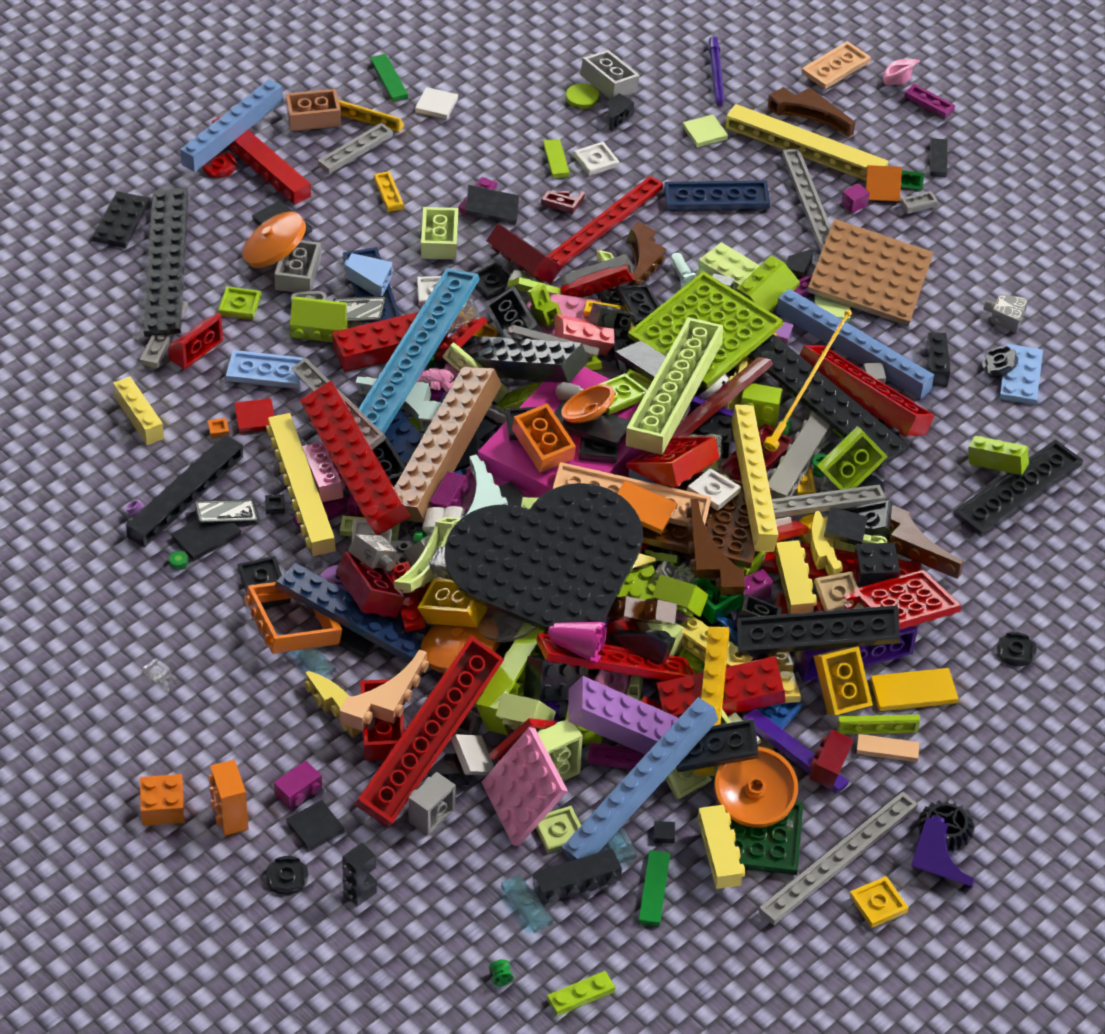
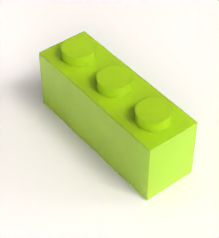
(998, 455)

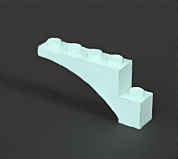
(416, 403)
(486, 491)

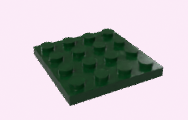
(771, 847)

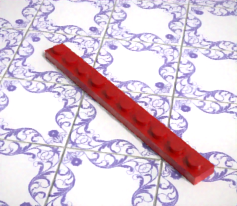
(606, 221)

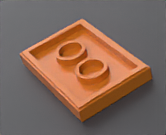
(651, 508)

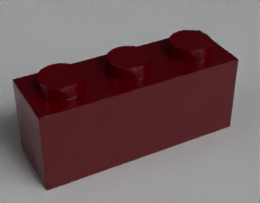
(830, 758)

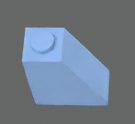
(369, 273)

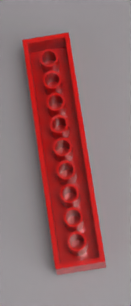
(354, 458)
(429, 732)

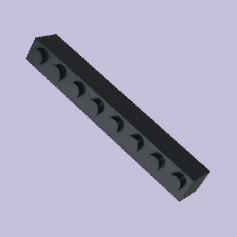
(184, 491)

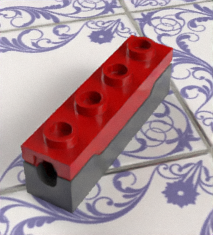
(597, 277)

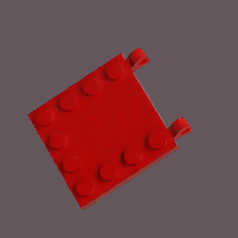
(916, 594)

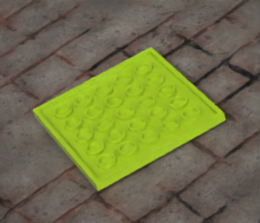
(709, 300)

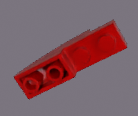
(410, 613)

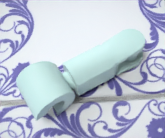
(682, 269)

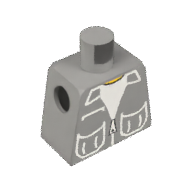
(1007, 311)
(373, 551)

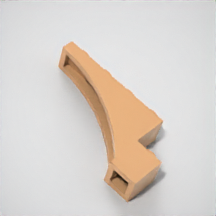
(386, 700)

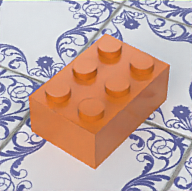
(543, 437)
(228, 797)

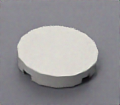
(707, 392)

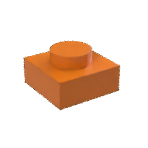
(218, 428)

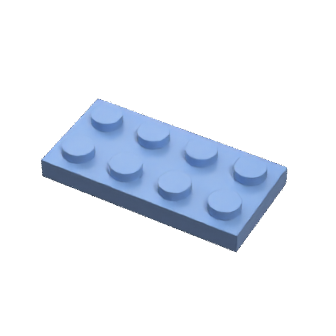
(263, 369)
(1023, 381)

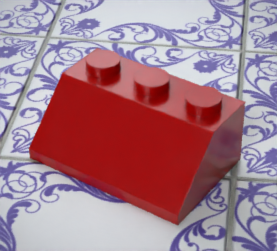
(196, 342)

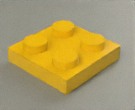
(878, 902)

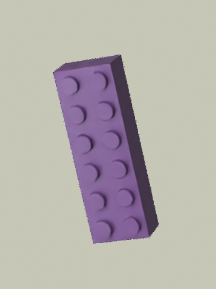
(617, 715)

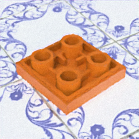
(883, 182)

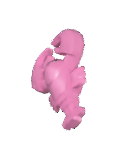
(440, 377)

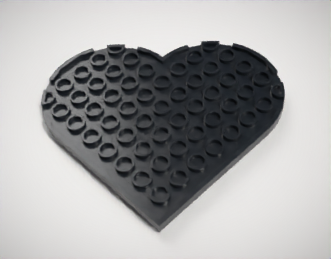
(547, 561)

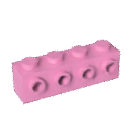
(324, 472)

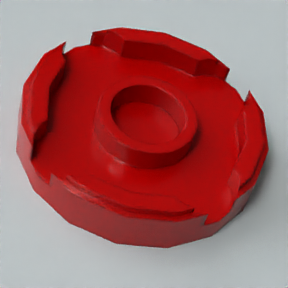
(220, 165)

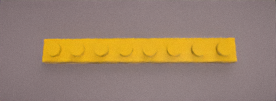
(714, 678)

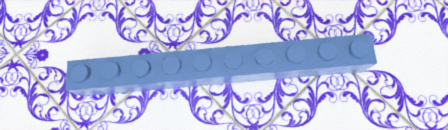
(854, 343)
(641, 781)

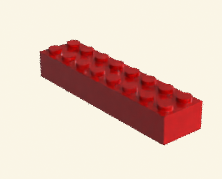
(871, 393)

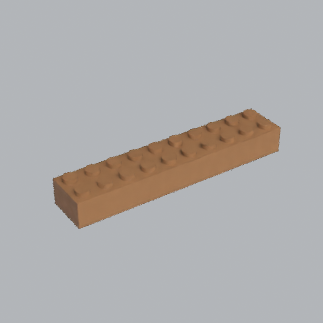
(446, 438)

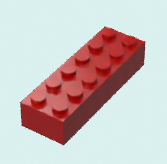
(371, 342)
(745, 688)

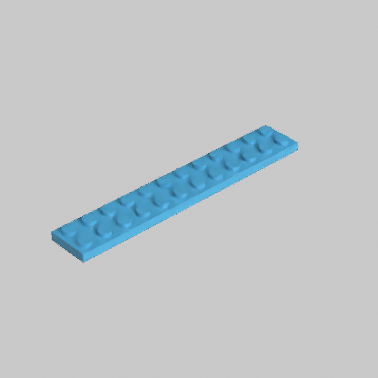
(417, 347)

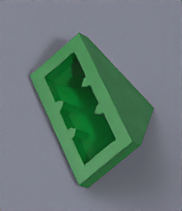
(912, 180)

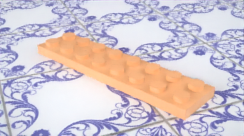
(575, 474)

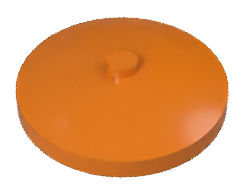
(274, 239)
(445, 642)
(757, 789)

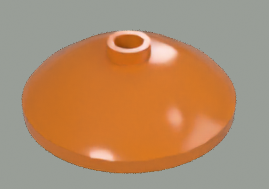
(588, 404)

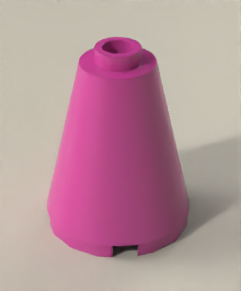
(580, 638)

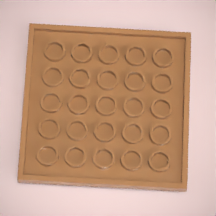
(870, 272)

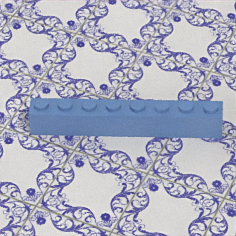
(231, 125)

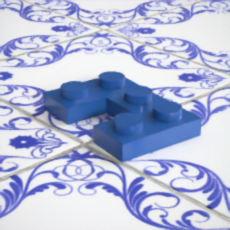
(782, 713)

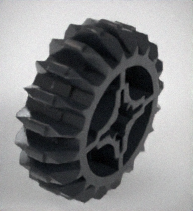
(954, 817)

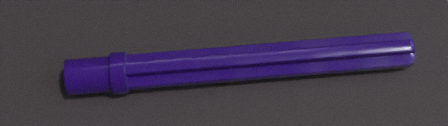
(714, 50)

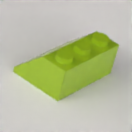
(768, 283)
(317, 318)
(852, 460)

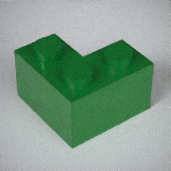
(717, 605)

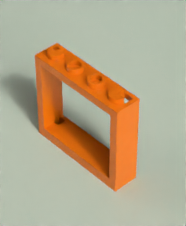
(267, 592)

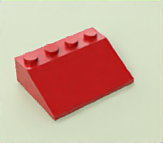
(679, 461)

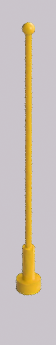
(771, 443)

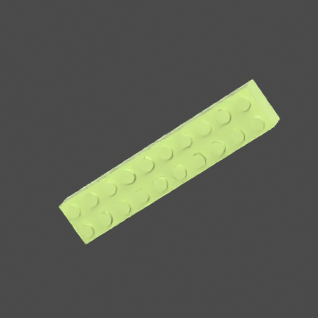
(674, 386)

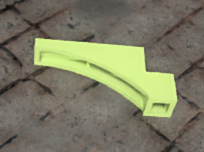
(421, 572)

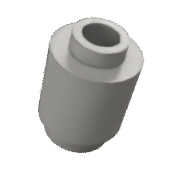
(567, 390)

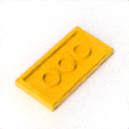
(914, 689)

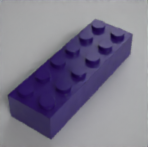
(870, 654)

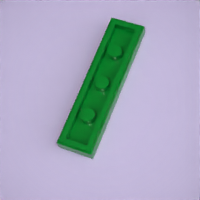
(389, 77)
(654, 888)

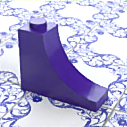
(933, 852)

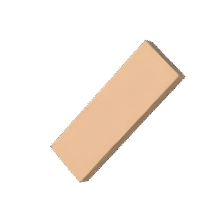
(887, 748)

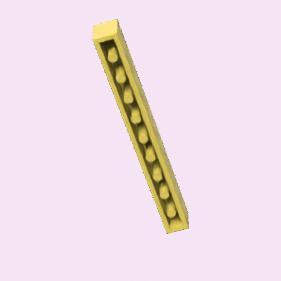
(810, 144)
(754, 478)
(301, 485)

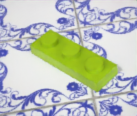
(581, 993)

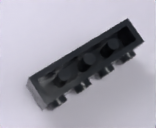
(577, 876)

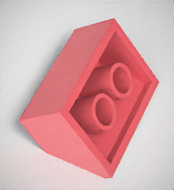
(584, 332)

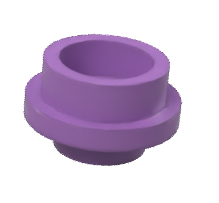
(134, 507)

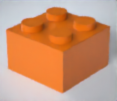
(162, 799)

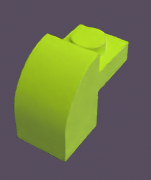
(542, 306)

